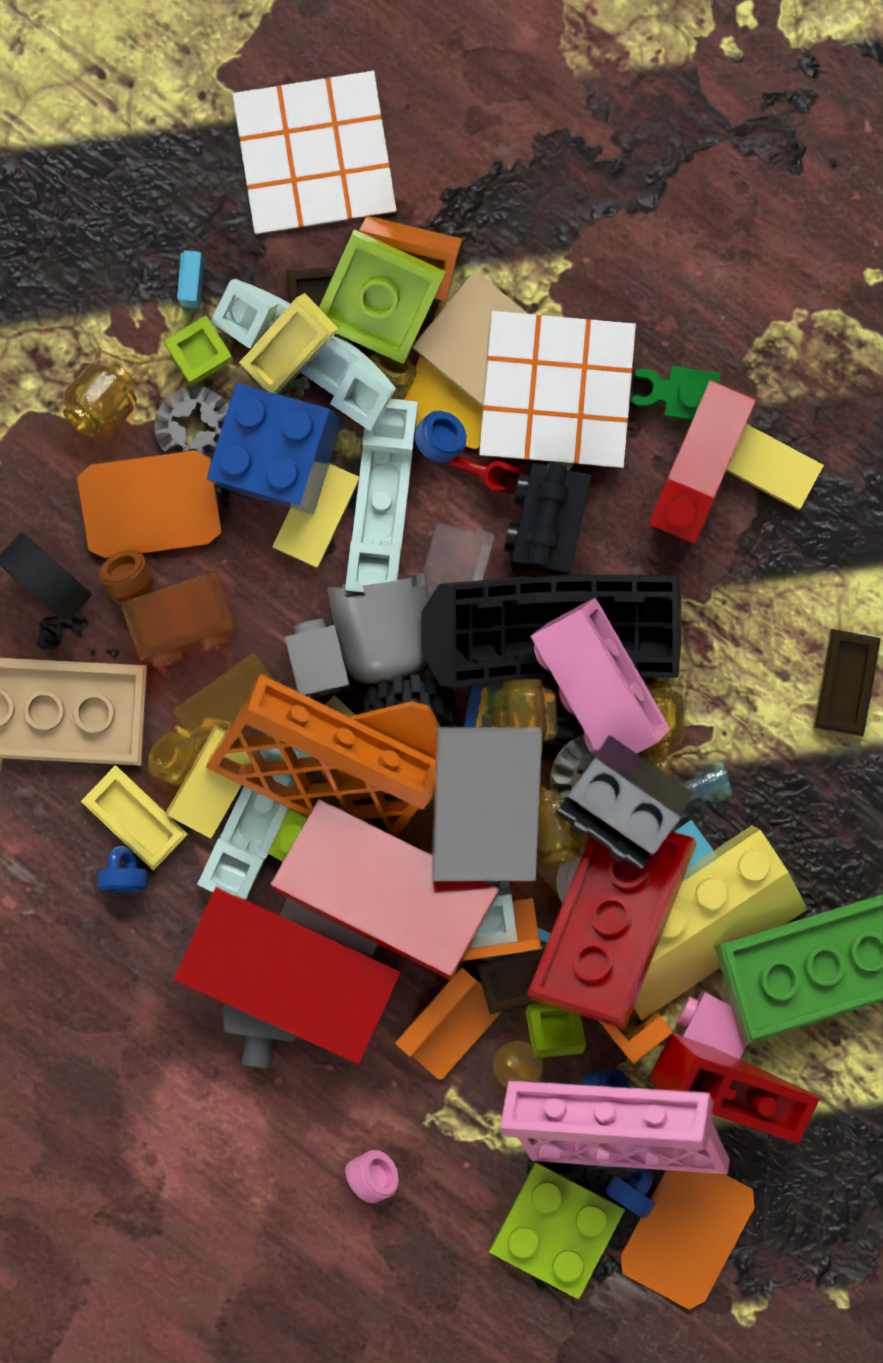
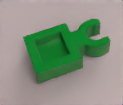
(679, 393)

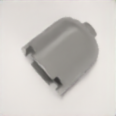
(381, 628)

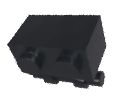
(549, 519)
(630, 798)

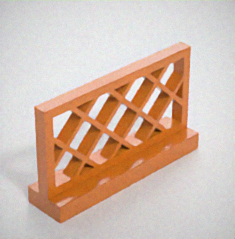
(334, 744)

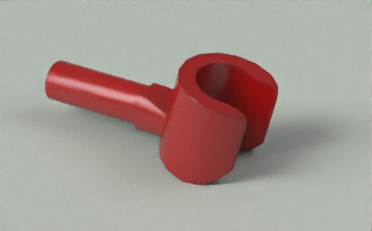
(490, 473)

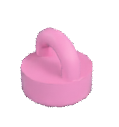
(372, 1176)

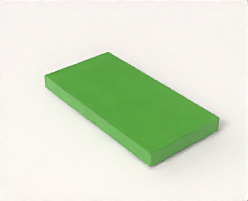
(805, 969)

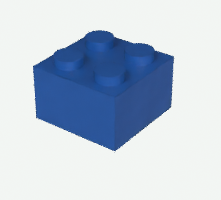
(274, 448)

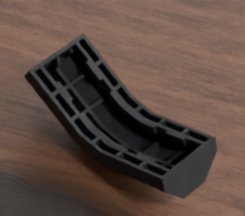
(485, 627)

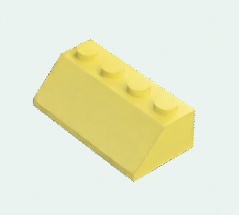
(721, 899)

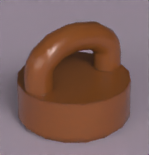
(126, 576)

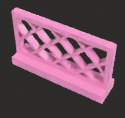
(614, 1127)

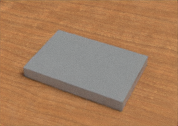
(486, 804)

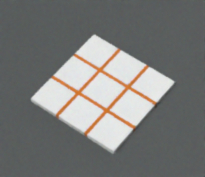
(314, 152)
(557, 389)

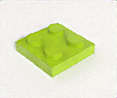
(380, 296)
(557, 1230)

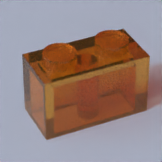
(179, 619)

